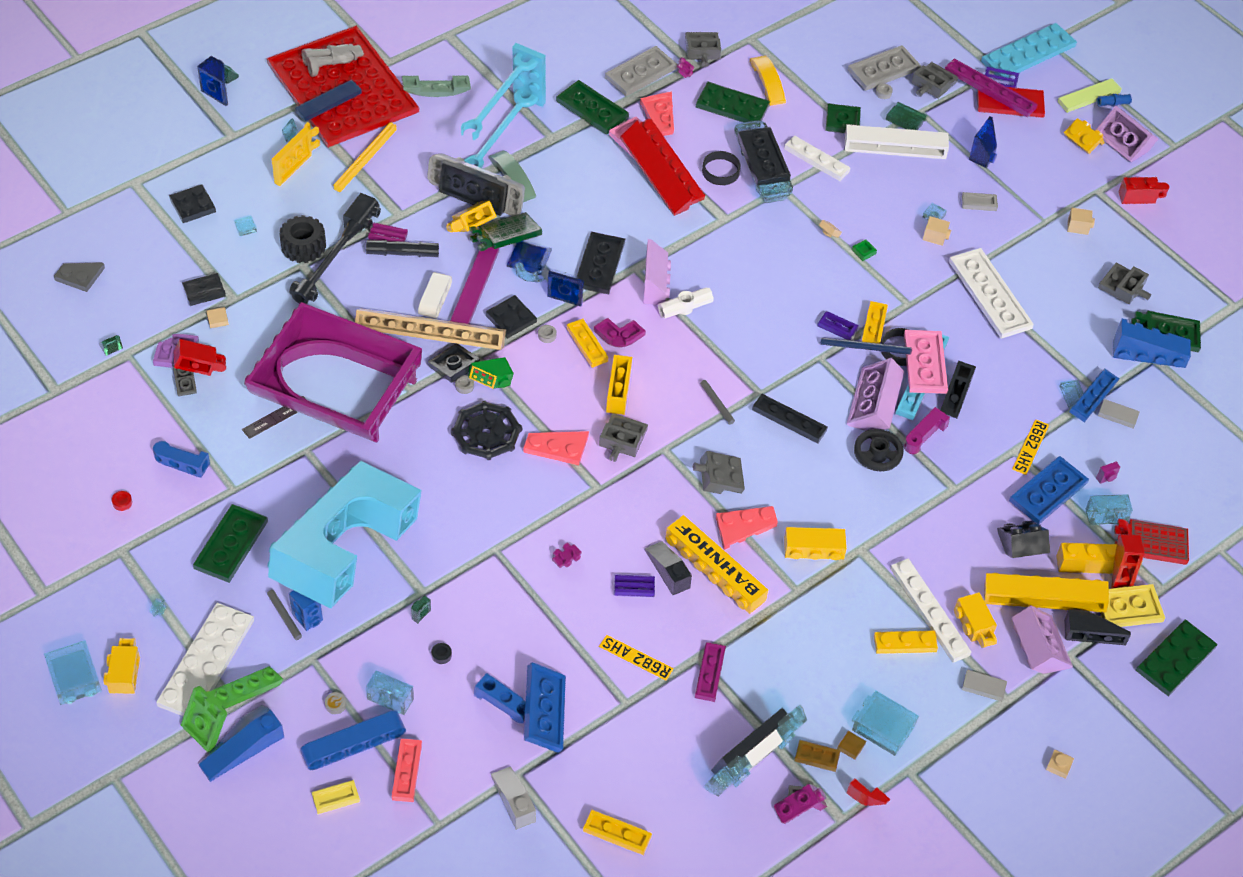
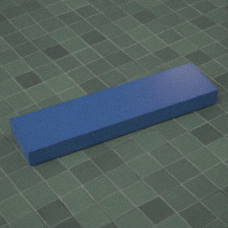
(1094, 395)

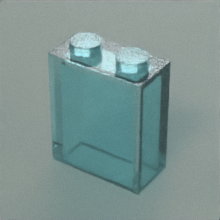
(73, 672)
(884, 722)

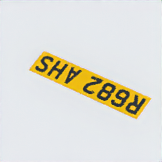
(1030, 447)
(636, 657)

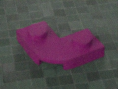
(619, 336)

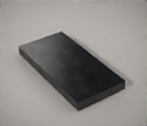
(600, 262)

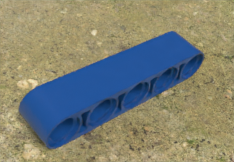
(352, 740)

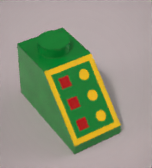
(492, 373)

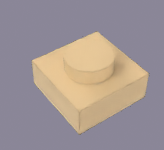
(829, 229)
(1060, 764)

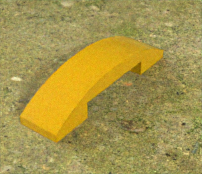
(770, 79)

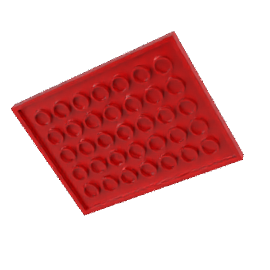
(381, 95)

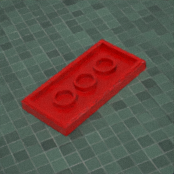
(990, 105)

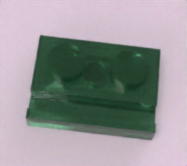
(906, 117)

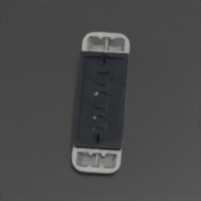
(475, 184)

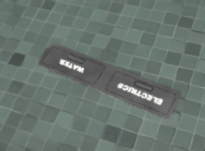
(268, 421)

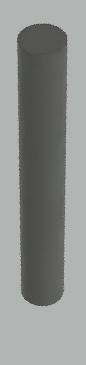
(718, 403)
(284, 615)

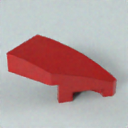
(864, 796)

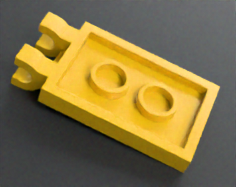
(294, 154)

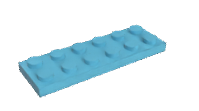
(1030, 50)

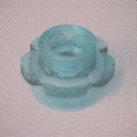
(158, 608)

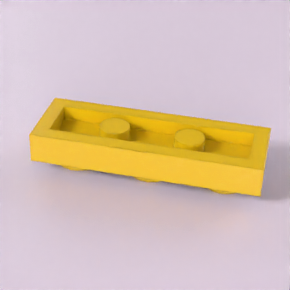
(874, 322)
(587, 343)
(905, 642)
(617, 832)

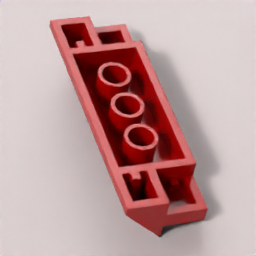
(662, 166)

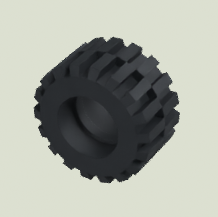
(313, 239)

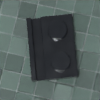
(204, 289)

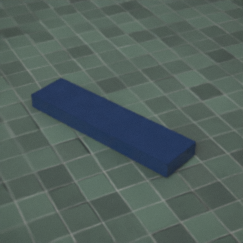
(328, 100)

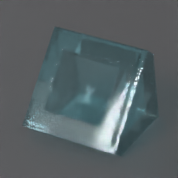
(290, 130)

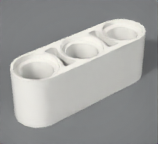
(435, 295)

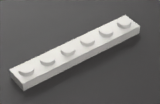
(930, 610)

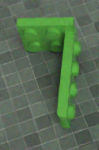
(207, 711)

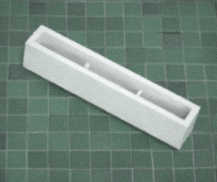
(896, 142)

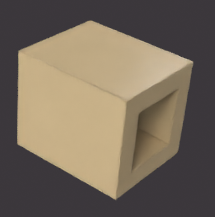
(1080, 221)
(937, 231)

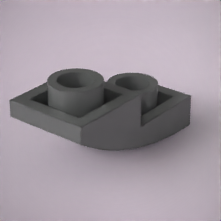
(184, 382)

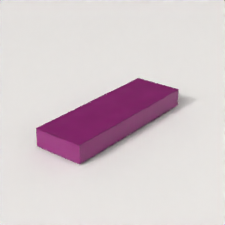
(710, 672)

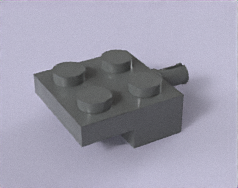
(703, 46)
(933, 80)
(1125, 283)
(622, 436)
(720, 473)

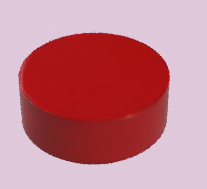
(122, 500)

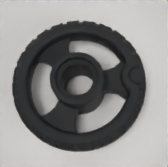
(879, 450)

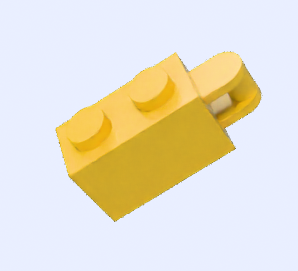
(472, 216)
(976, 619)
(123, 667)

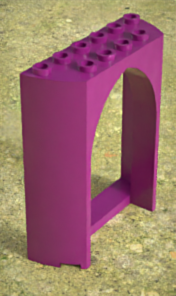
(322, 333)

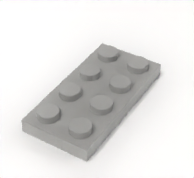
(884, 67)
(641, 71)

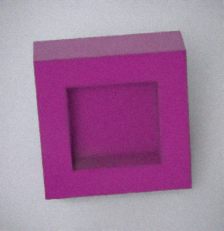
(1108, 472)

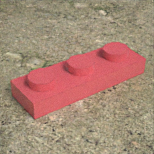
(407, 770)

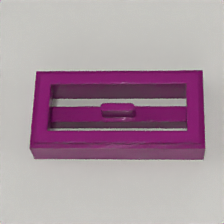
(389, 232)

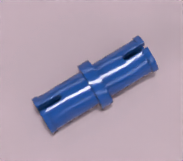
(1114, 100)

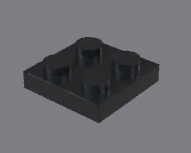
(192, 203)
(511, 316)
(453, 362)

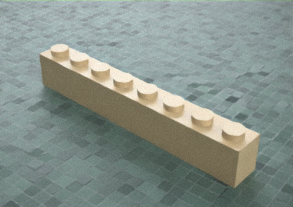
(431, 329)

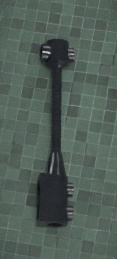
(355, 220)

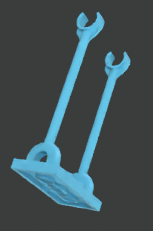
(528, 89)

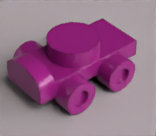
(685, 68)
(567, 556)

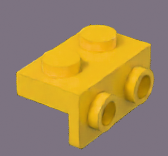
(1084, 136)

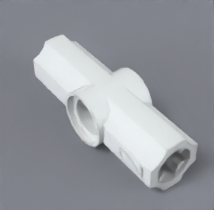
(685, 302)

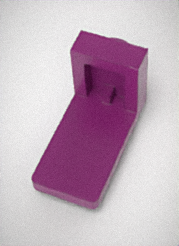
(800, 802)

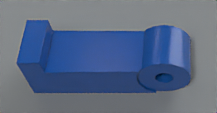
(180, 459)
(501, 697)

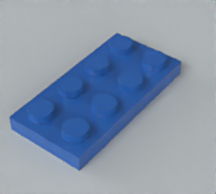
(1049, 490)
(544, 707)

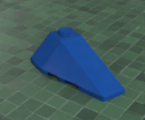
(246, 739)

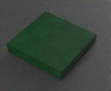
(840, 116)

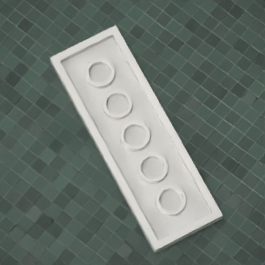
(991, 293)
(206, 657)

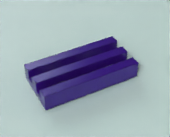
(1003, 78)
(836, 326)
(634, 583)

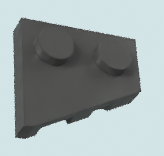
(79, 274)

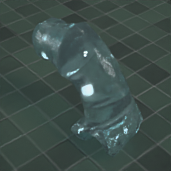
(522, 273)

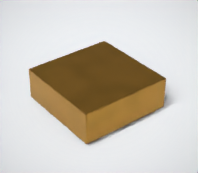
(851, 745)

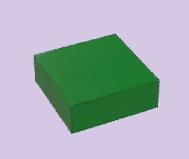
(864, 250)

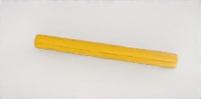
(365, 156)

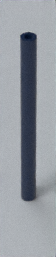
(866, 346)

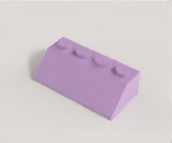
(876, 396)

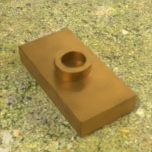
(817, 755)

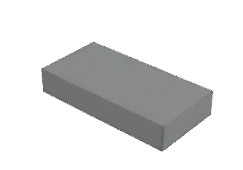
(979, 201)
(1118, 413)
(984, 685)

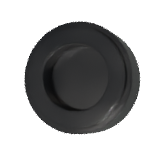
(441, 653)

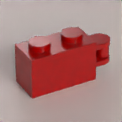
(1142, 190)
(198, 358)

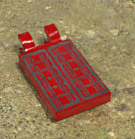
(1159, 540)

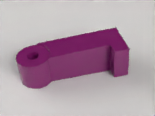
(927, 427)

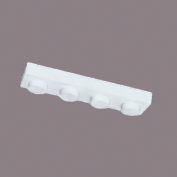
(817, 158)

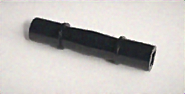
(402, 248)

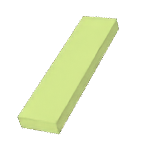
(1088, 95)

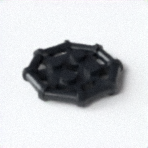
(486, 421)

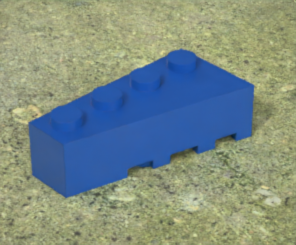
(1150, 346)

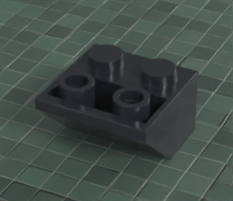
(1024, 539)

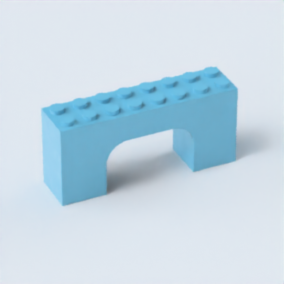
(306, 553)

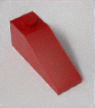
(1127, 560)

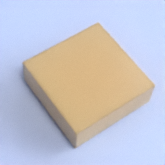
(217, 317)

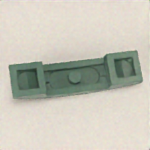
(436, 88)
(510, 167)

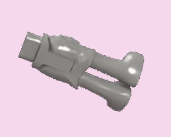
(332, 55)

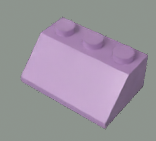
(1126, 135)
(656, 274)
(1041, 641)

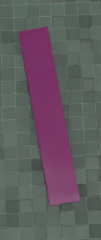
(991, 87)
(475, 286)

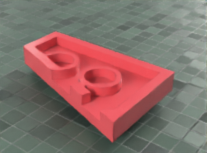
(660, 110)
(557, 445)
(741, 524)

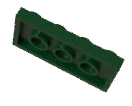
(732, 103)
(592, 106)
(230, 543)
(1176, 657)

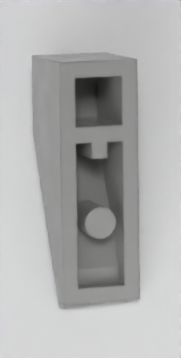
(514, 797)

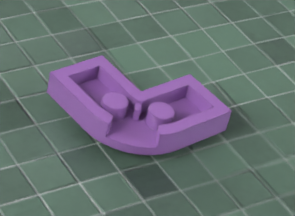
(165, 350)

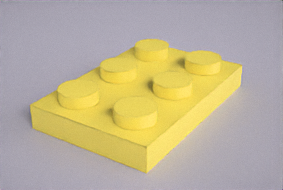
(1134, 606)

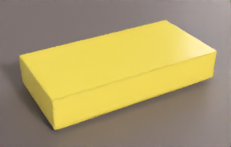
(335, 797)

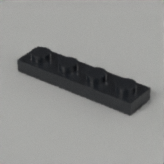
(790, 418)

